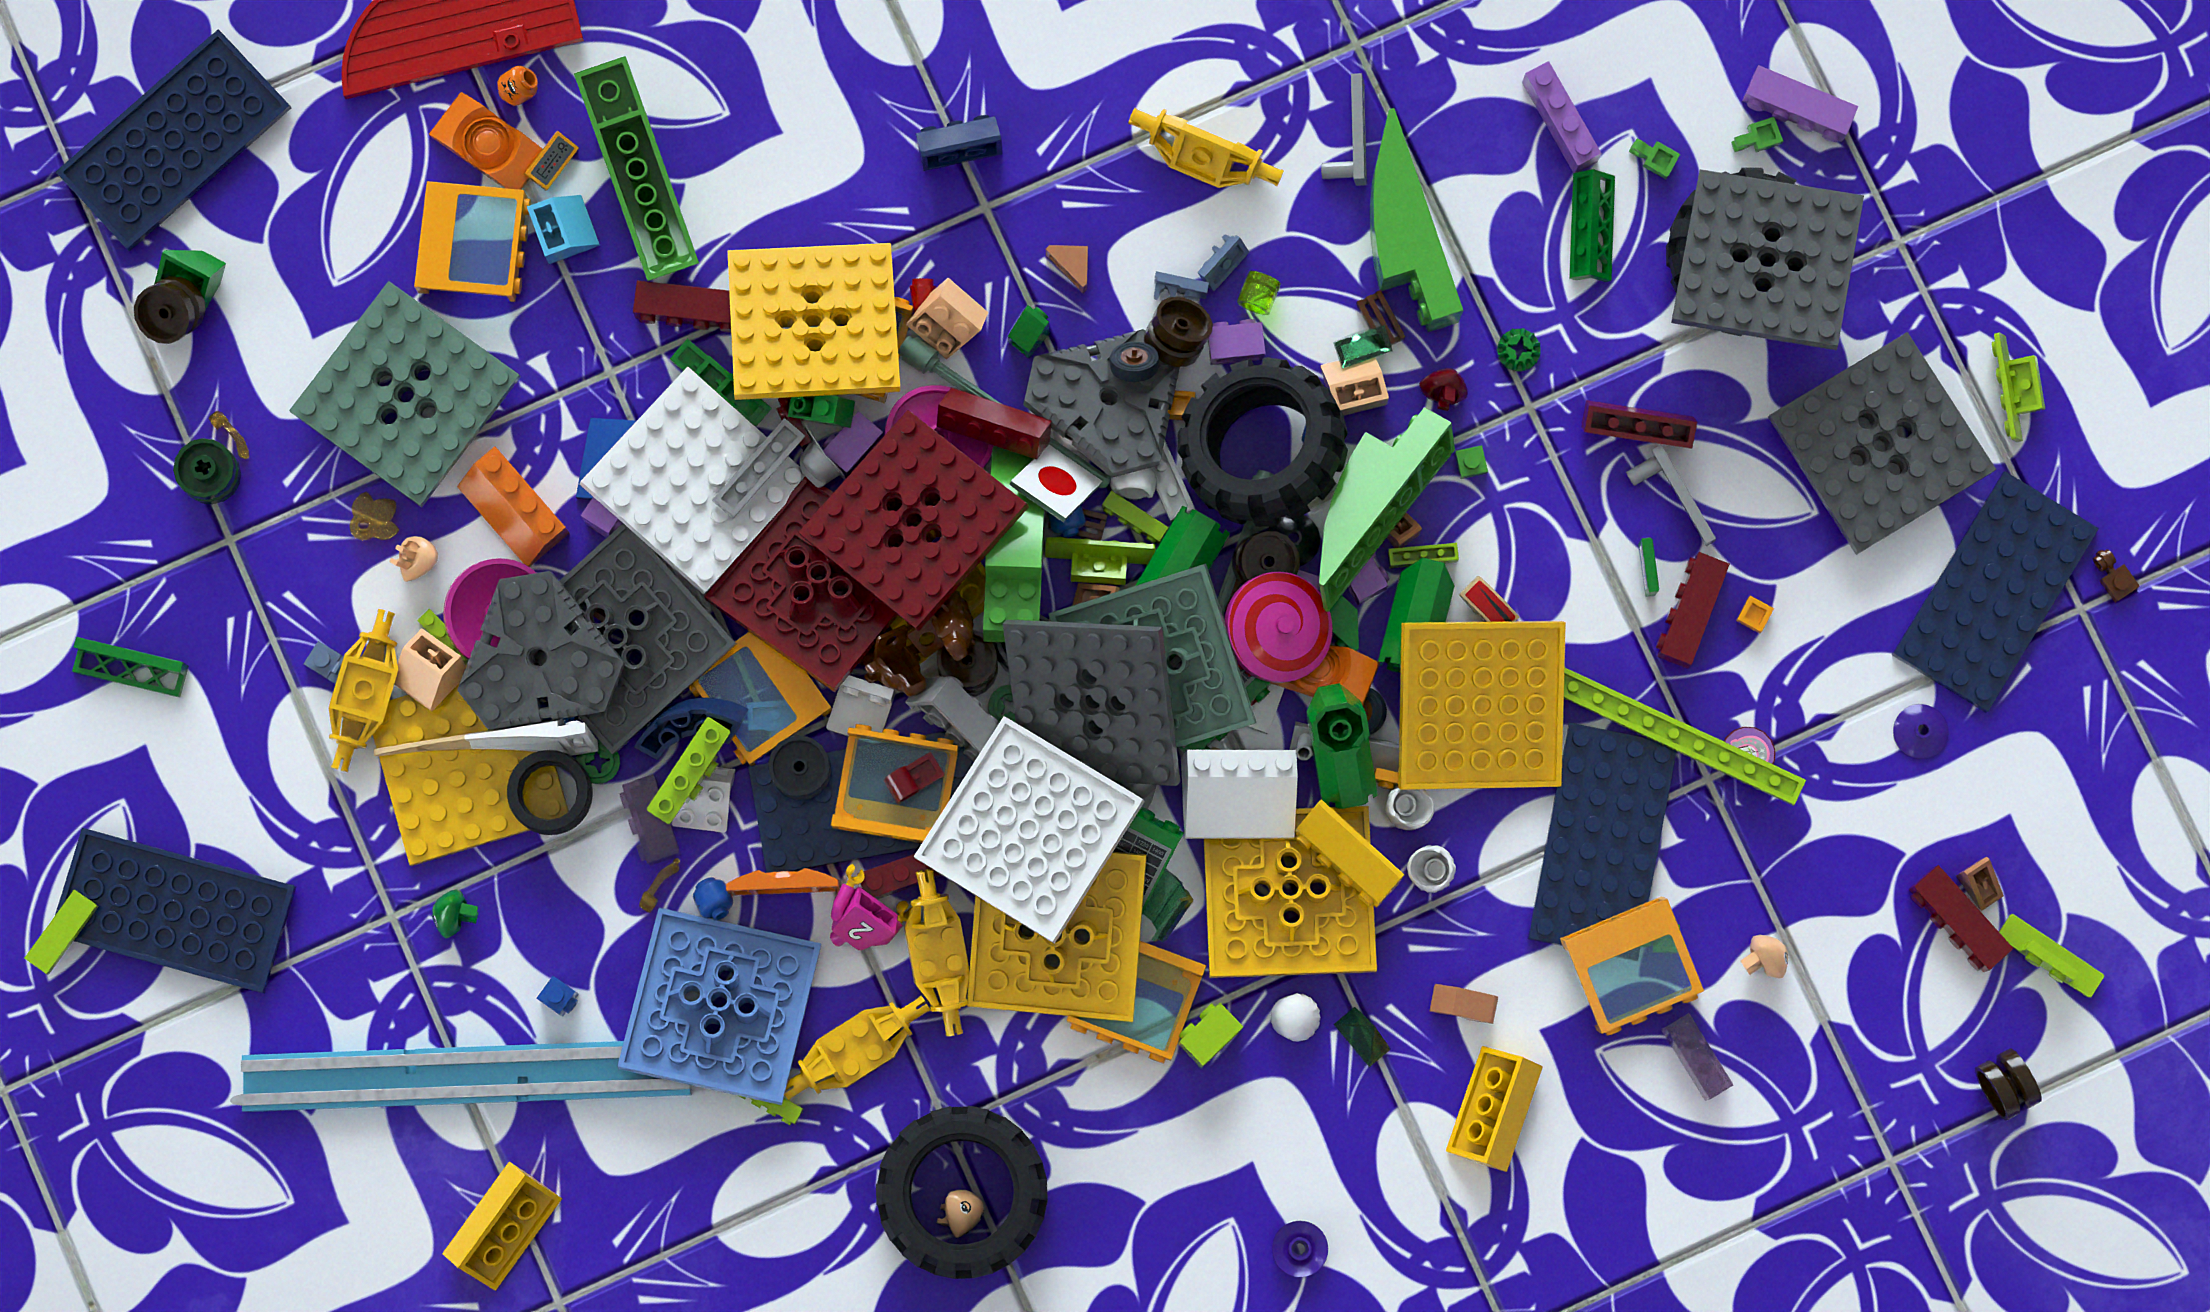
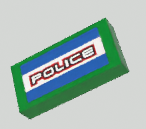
(1648, 566)

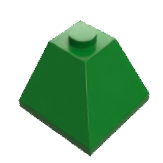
(194, 265)

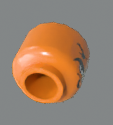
(517, 85)

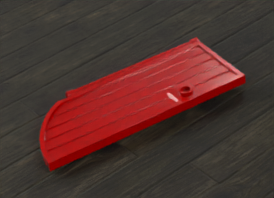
(428, 39)

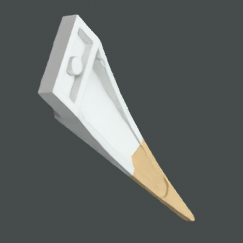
(569, 738)

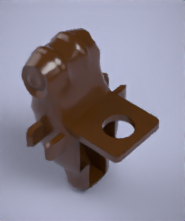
(951, 628)
(895, 663)

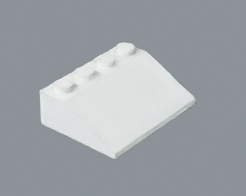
(1239, 794)

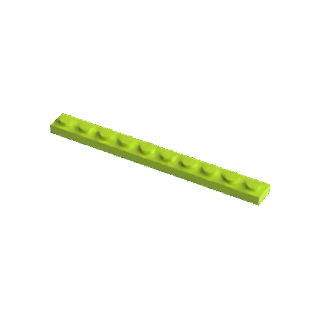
(1682, 737)

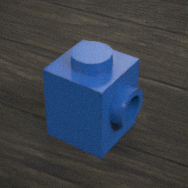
(558, 996)

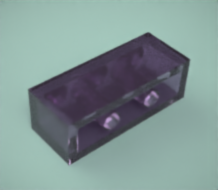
(655, 835)
(1697, 1057)

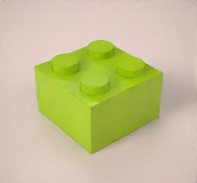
(1210, 1034)

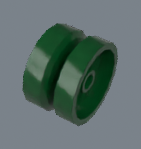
(223, 471)

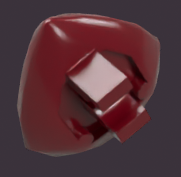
(1444, 387)

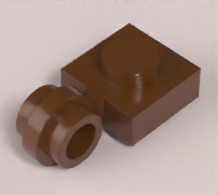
(2117, 582)

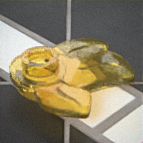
(376, 515)

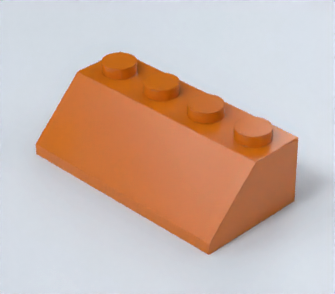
(512, 507)

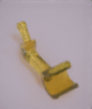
(218, 420)
(648, 901)

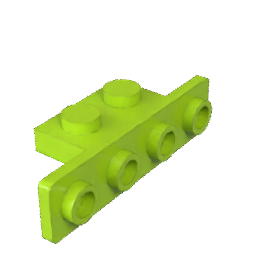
(2020, 386)
(1098, 560)
(689, 772)
(2045, 952)

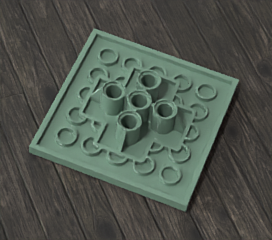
(399, 341)
(1208, 687)

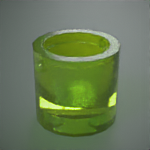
(1258, 293)

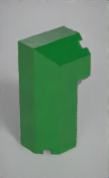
(1187, 544)
(1419, 597)
(1341, 747)

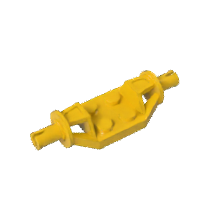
(1202, 153)
(363, 690)
(938, 952)
(855, 1048)

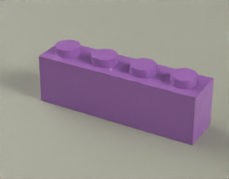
(1799, 104)
(1561, 117)

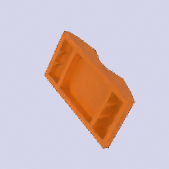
(486, 142)
(1340, 666)
(782, 882)

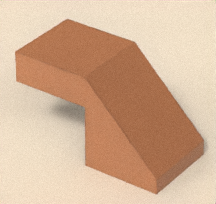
(1464, 1003)

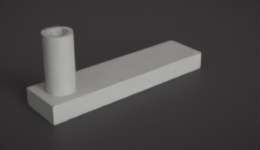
(1357, 167)
(1661, 462)
(758, 468)
(1384, 754)

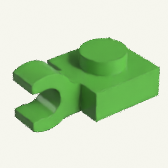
(1761, 134)
(1658, 158)

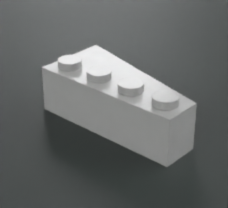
(955, 712)

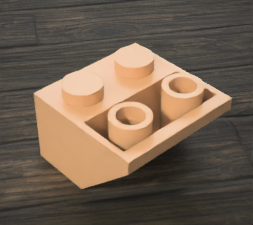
(948, 318)
(1356, 386)
(428, 670)

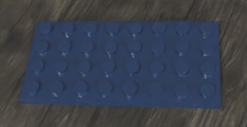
(173, 140)
(1995, 591)
(1601, 830)
(800, 831)
(178, 910)

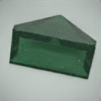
(1362, 346)
(1362, 1036)

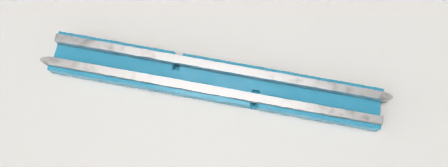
(443, 1077)

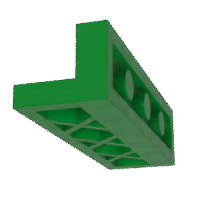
(1587, 224)
(133, 657)

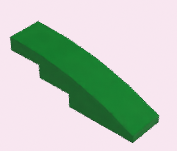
(719, 380)

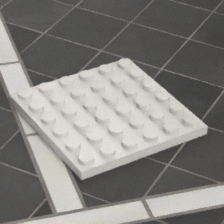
(672, 468)
(1029, 829)

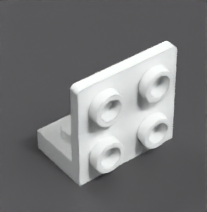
(860, 704)
(712, 805)

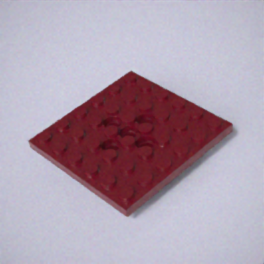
(913, 470)
(760, 589)

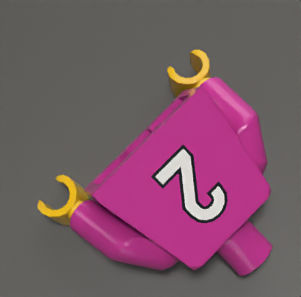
(862, 918)

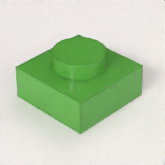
(1471, 462)

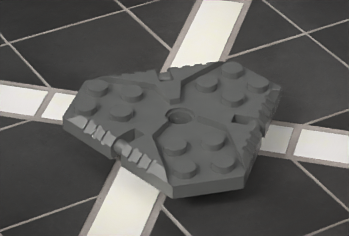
(1116, 436)
(505, 681)

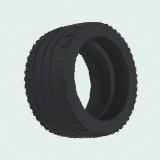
(532, 763)

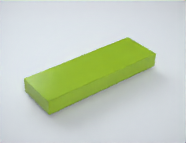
(61, 932)

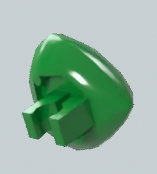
(450, 911)

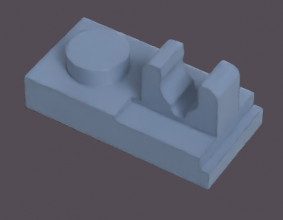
(1223, 261)
(1191, 288)
(324, 661)

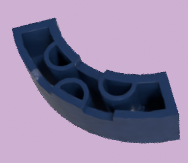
(685, 720)

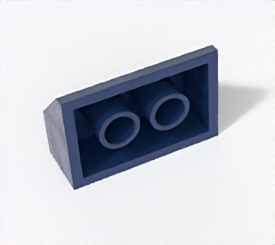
(959, 142)

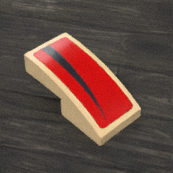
(1487, 602)

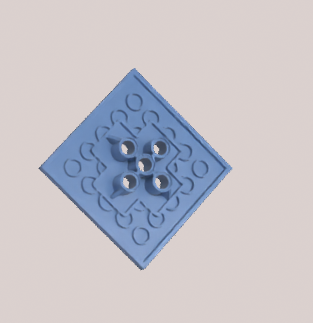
(751, 1050)

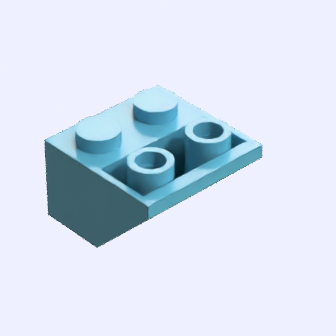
(563, 227)

